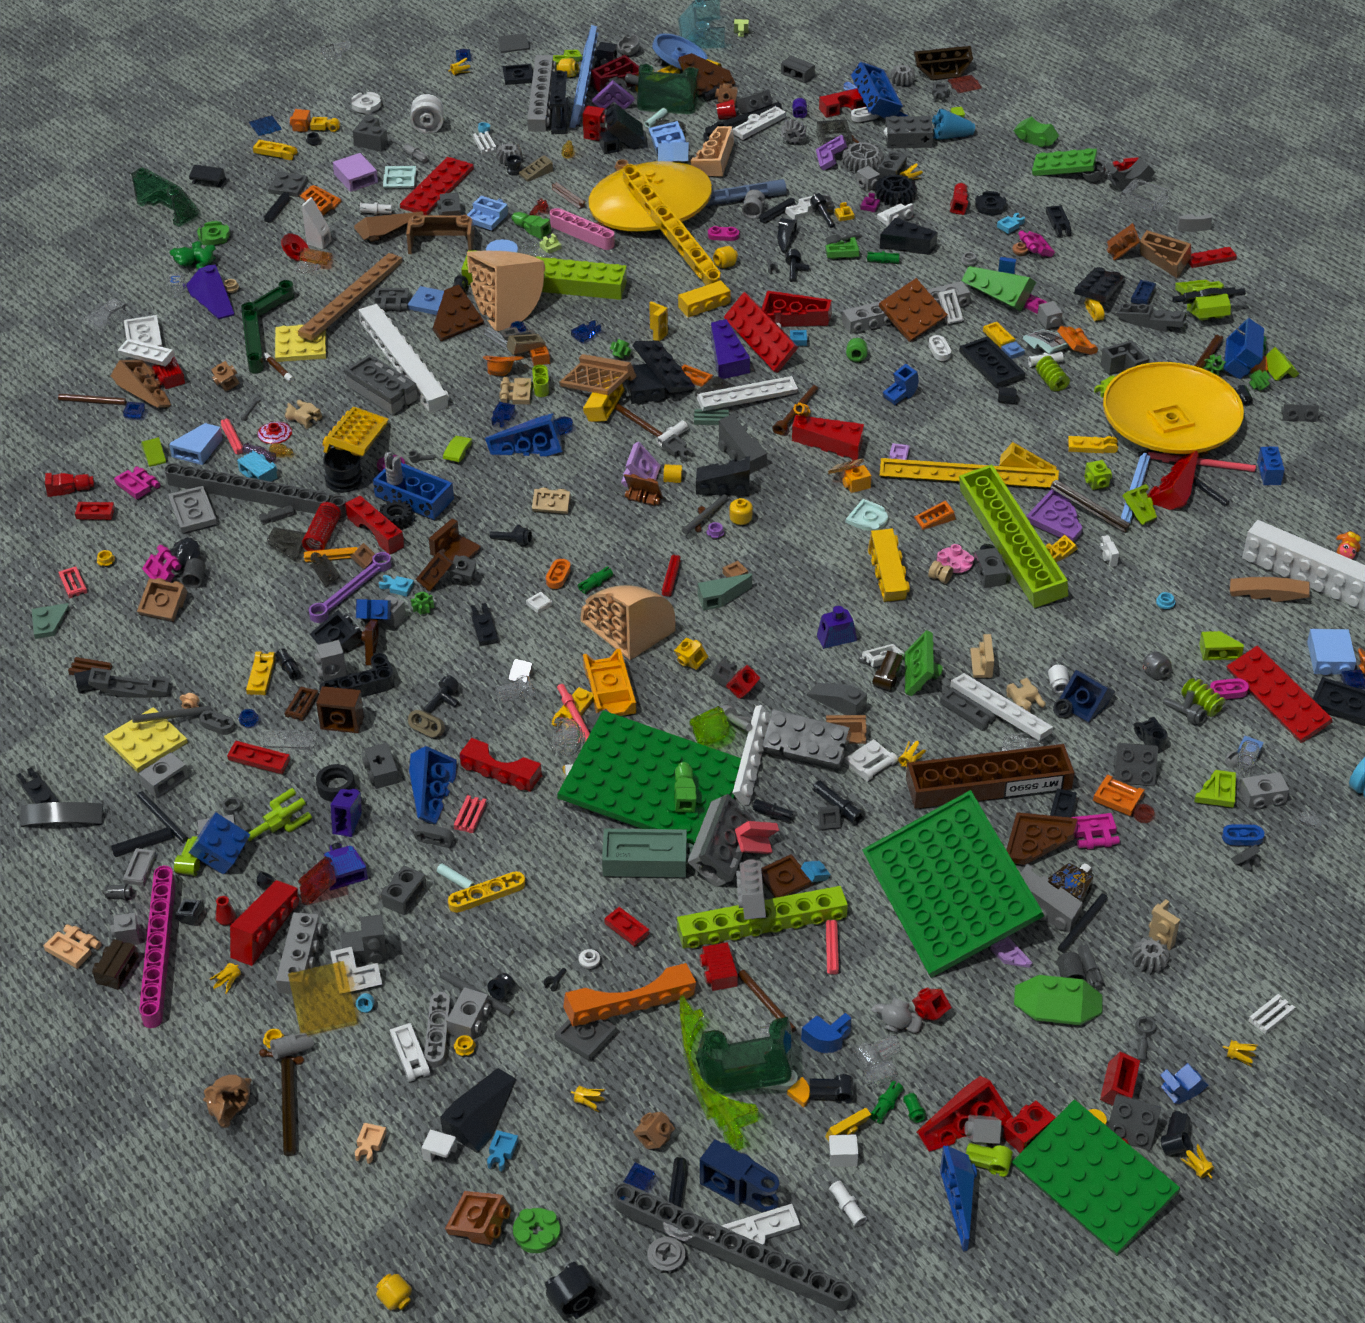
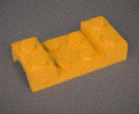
(610, 684)

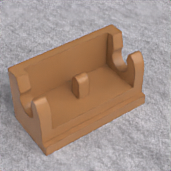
(856, 723)

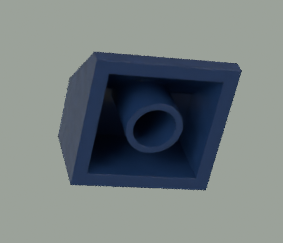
(1087, 695)

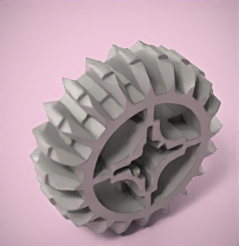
(862, 155)

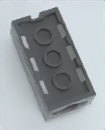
(381, 384)
(716, 847)

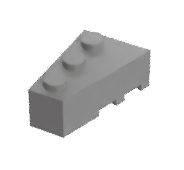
(1057, 905)

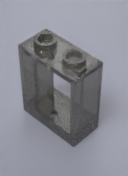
(837, 126)

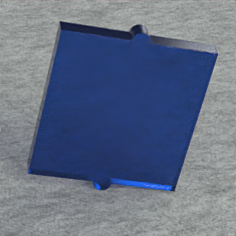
(265, 125)

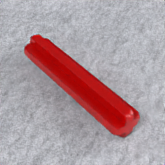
(671, 575)

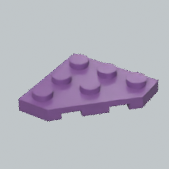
(1056, 516)

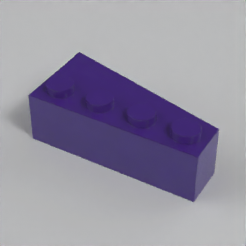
(729, 353)

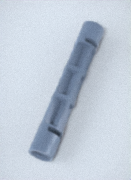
(733, 194)

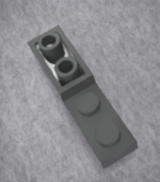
(1145, 316)

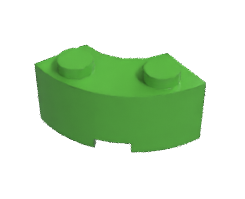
(1036, 133)

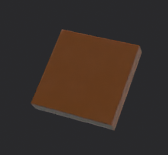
(785, 877)

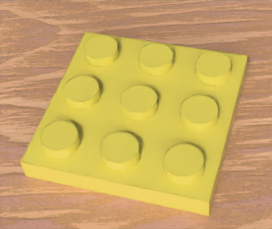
(294, 348)
(145, 742)

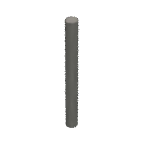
(714, 506)
(169, 714)
(461, 984)

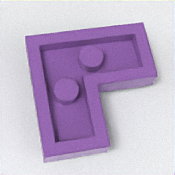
(611, 93)
(826, 152)

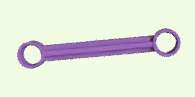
(350, 587)

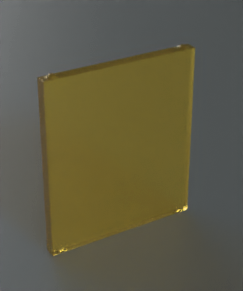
(322, 998)

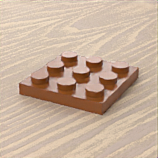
(912, 310)

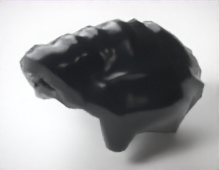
(185, 550)

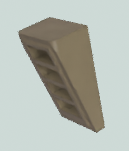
(541, 166)
(522, 343)

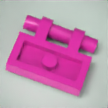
(1036, 243)
(133, 482)
(156, 568)
(1093, 826)

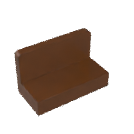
(434, 570)

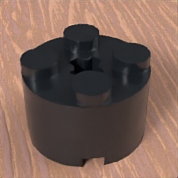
(573, 1291)

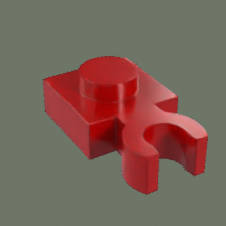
(1126, 164)

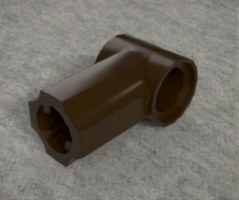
(887, 674)

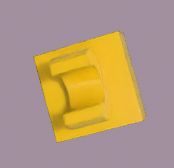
(844, 212)

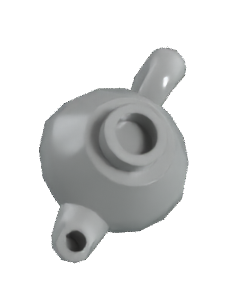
(898, 1016)

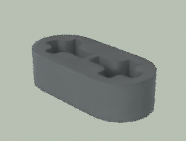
(218, 721)
(434, 835)

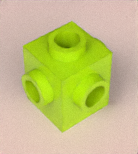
(1097, 474)

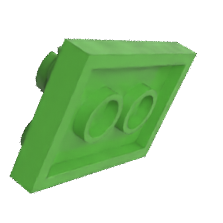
(920, 664)

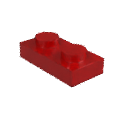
(95, 510)
(626, 926)

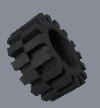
(404, 509)

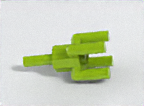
(280, 816)

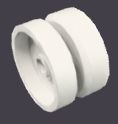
(427, 113)

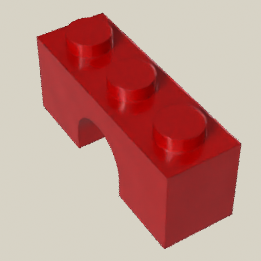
(831, 104)

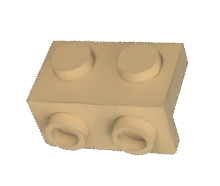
(1164, 925)

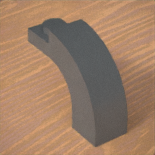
(1122, 179)

